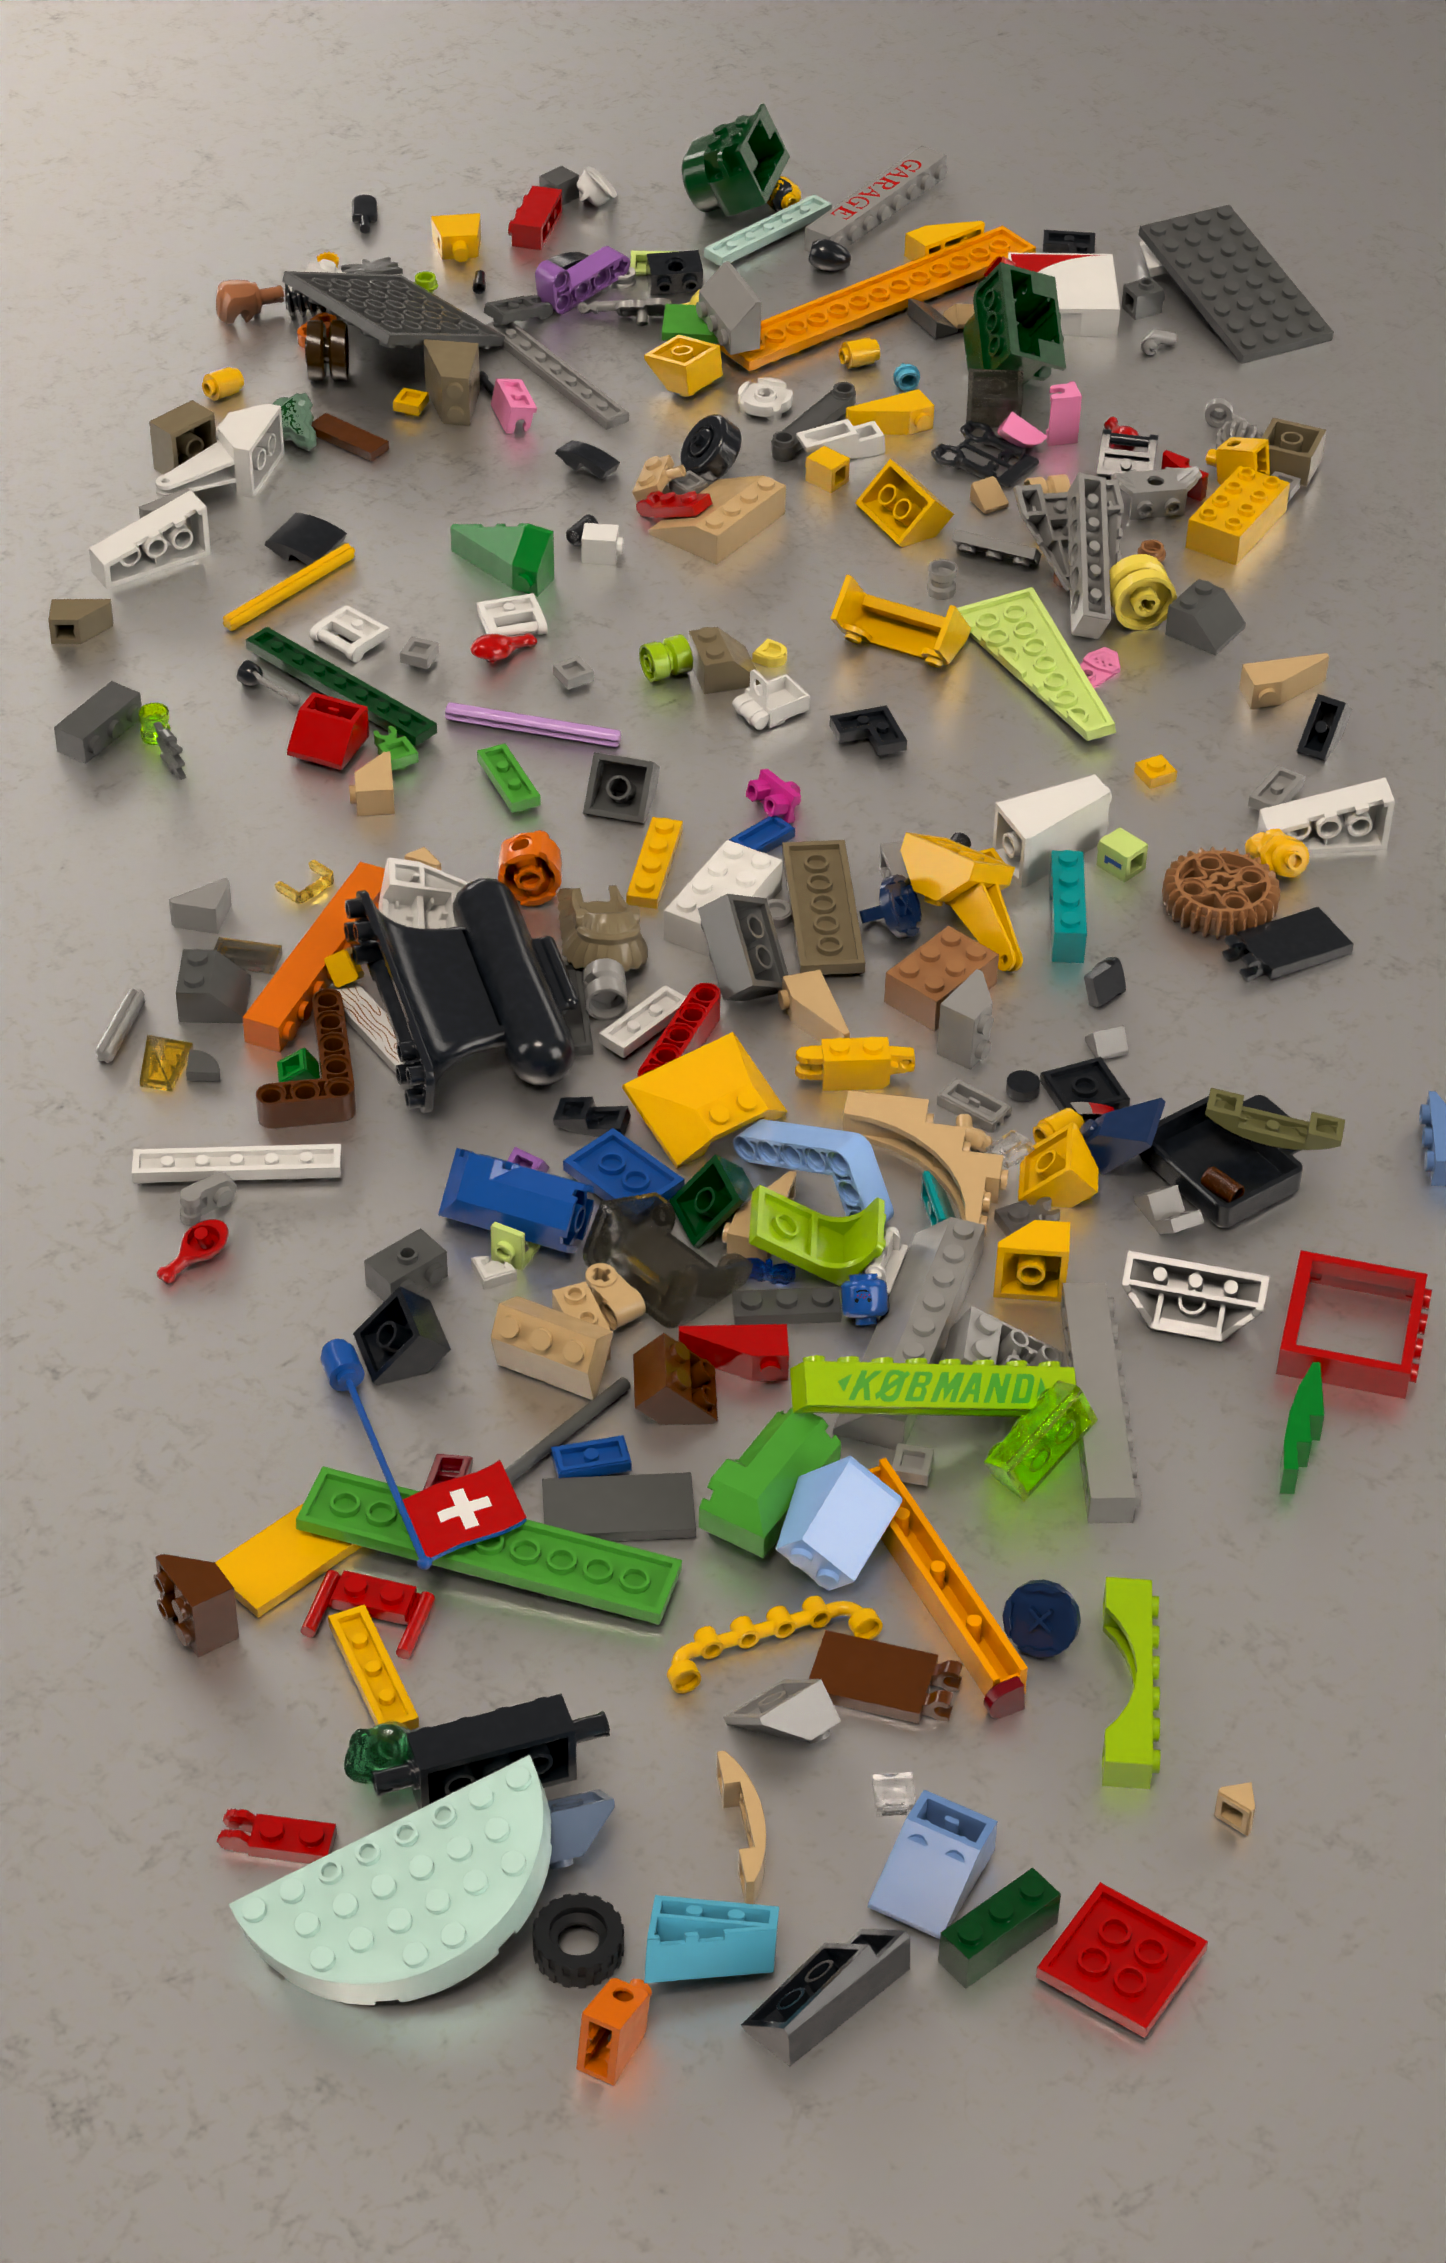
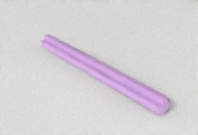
(533, 725)

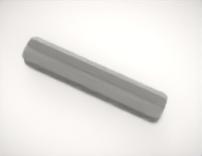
(120, 1025)

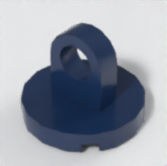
(897, 906)
(1041, 1618)

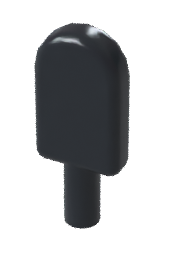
(364, 211)

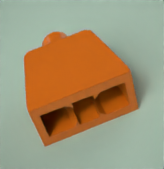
(618, 2010)

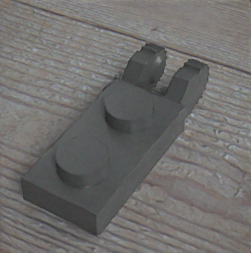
(518, 309)

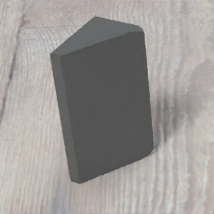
(930, 319)

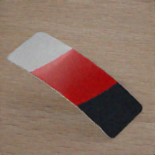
(1091, 1108)

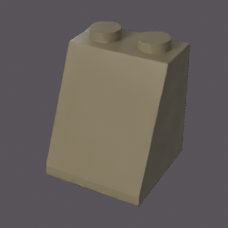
(452, 379)

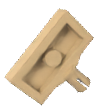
(656, 475)

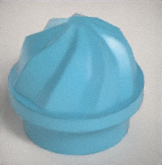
(906, 377)

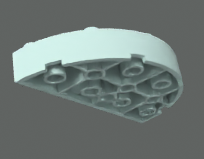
(412, 1899)

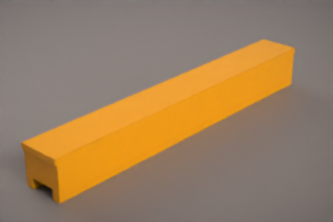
(947, 1591)

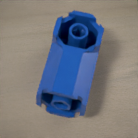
(540, 1204)

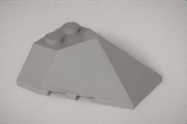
(1048, 524)

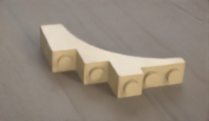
(941, 1149)

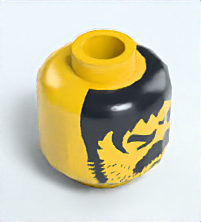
(784, 194)

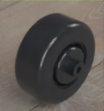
(711, 447)

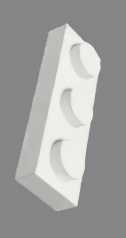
(642, 1022)

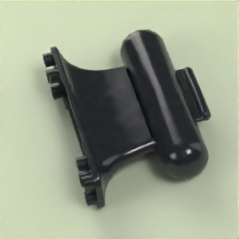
(467, 989)

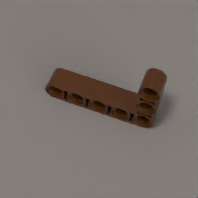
(322, 1099)

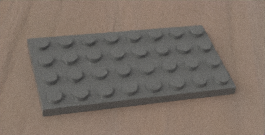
(1235, 284)

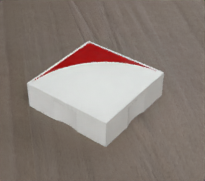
(1084, 290)

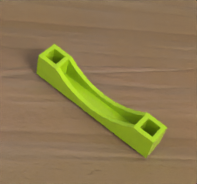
(1129, 1740)

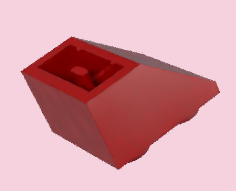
(328, 731)

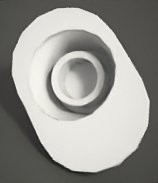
(595, 187)

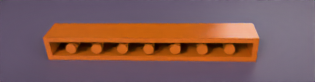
(289, 994)

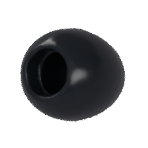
(829, 255)

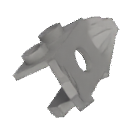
(1158, 491)

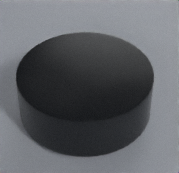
(1023, 1085)

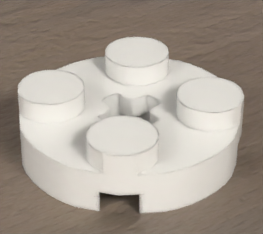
(765, 398)

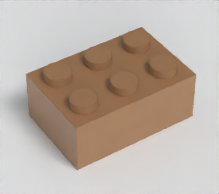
(934, 972)

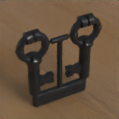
(1008, 478)

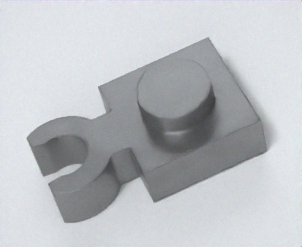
(1021, 1213)

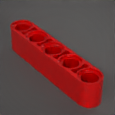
(687, 1028)

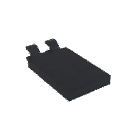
(1288, 945)

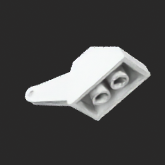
(243, 456)

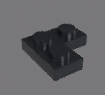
(1068, 242)
(871, 723)

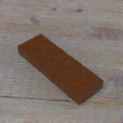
(349, 437)

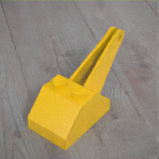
(968, 884)

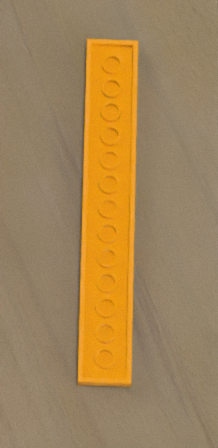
(879, 296)

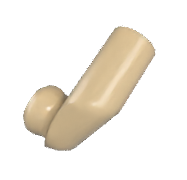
(977, 1137)

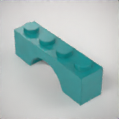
(1068, 906)

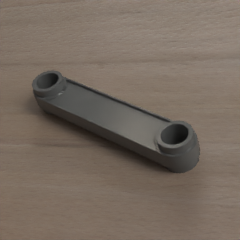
(825, 411)

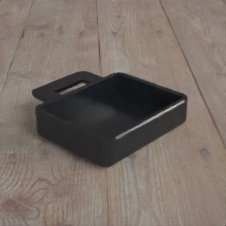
(1193, 1142)

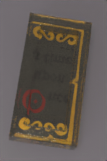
(251, 955)

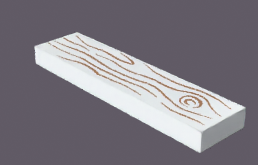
(370, 1022)

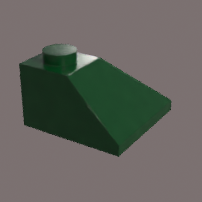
(710, 1198)

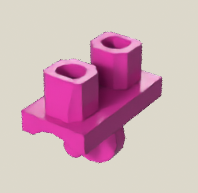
(777, 796)

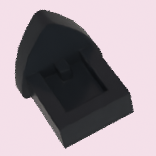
(1105, 981)

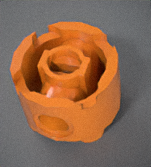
(530, 867)

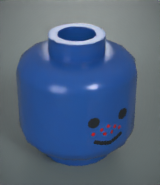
(864, 1298)

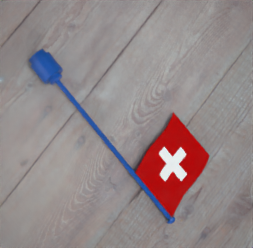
(444, 1513)

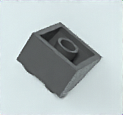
(1204, 617)
(621, 788)
(211, 988)

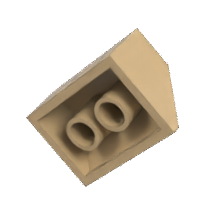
(550, 1346)

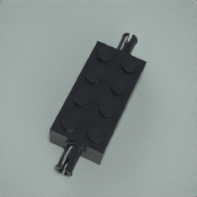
(473, 1747)

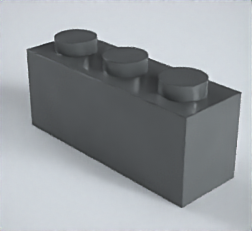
(98, 722)

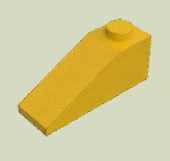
(939, 236)
(896, 414)

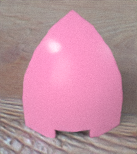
(1020, 432)

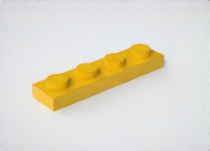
(654, 862)
(372, 1667)

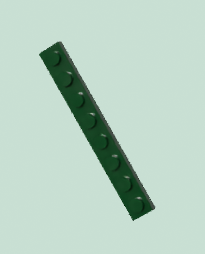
(340, 685)

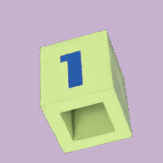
(1122, 854)

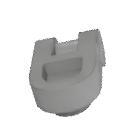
(205, 1197)

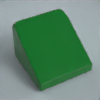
(298, 1066)

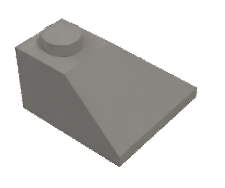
(789, 1711)

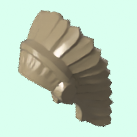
(600, 930)

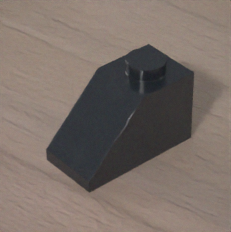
(1324, 727)

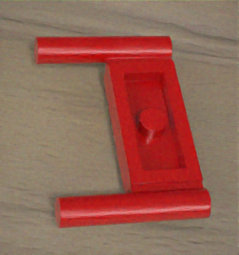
(382, 1598)

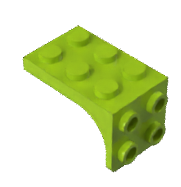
(816, 1241)

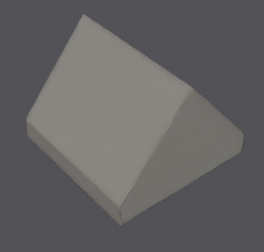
(1108, 1043)

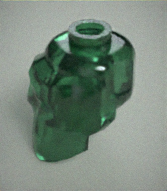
(376, 1750)

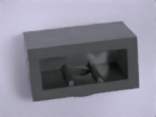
(409, 1263)

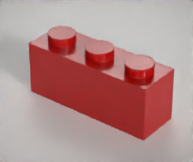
(536, 218)

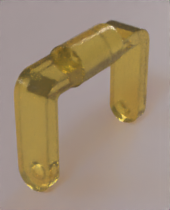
(311, 890)

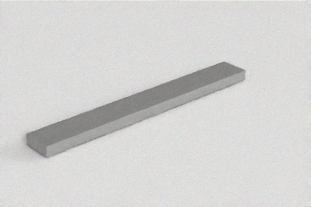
(561, 376)

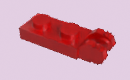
(672, 505)
(277, 1836)

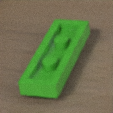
(508, 778)

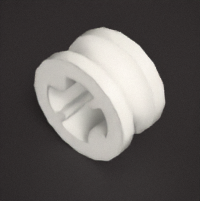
(627, 280)

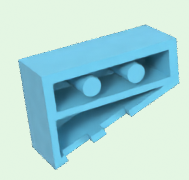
(709, 1939)

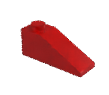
(746, 1351)

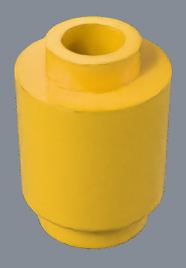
(859, 352)
(222, 383)
(1055, 1122)

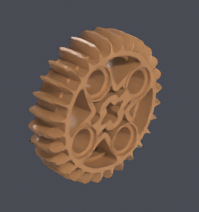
(1220, 892)

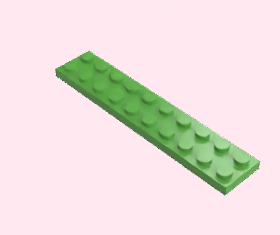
(527, 1557)

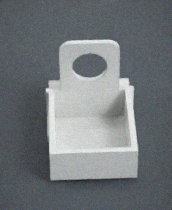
(771, 701)

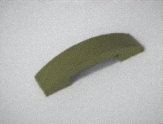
(1271, 1128)

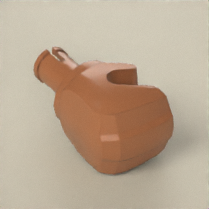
(244, 298)

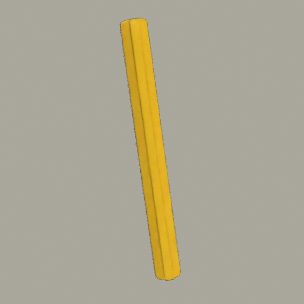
(288, 587)

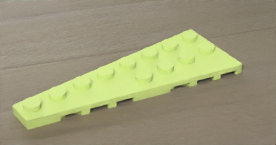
(1030, 646)

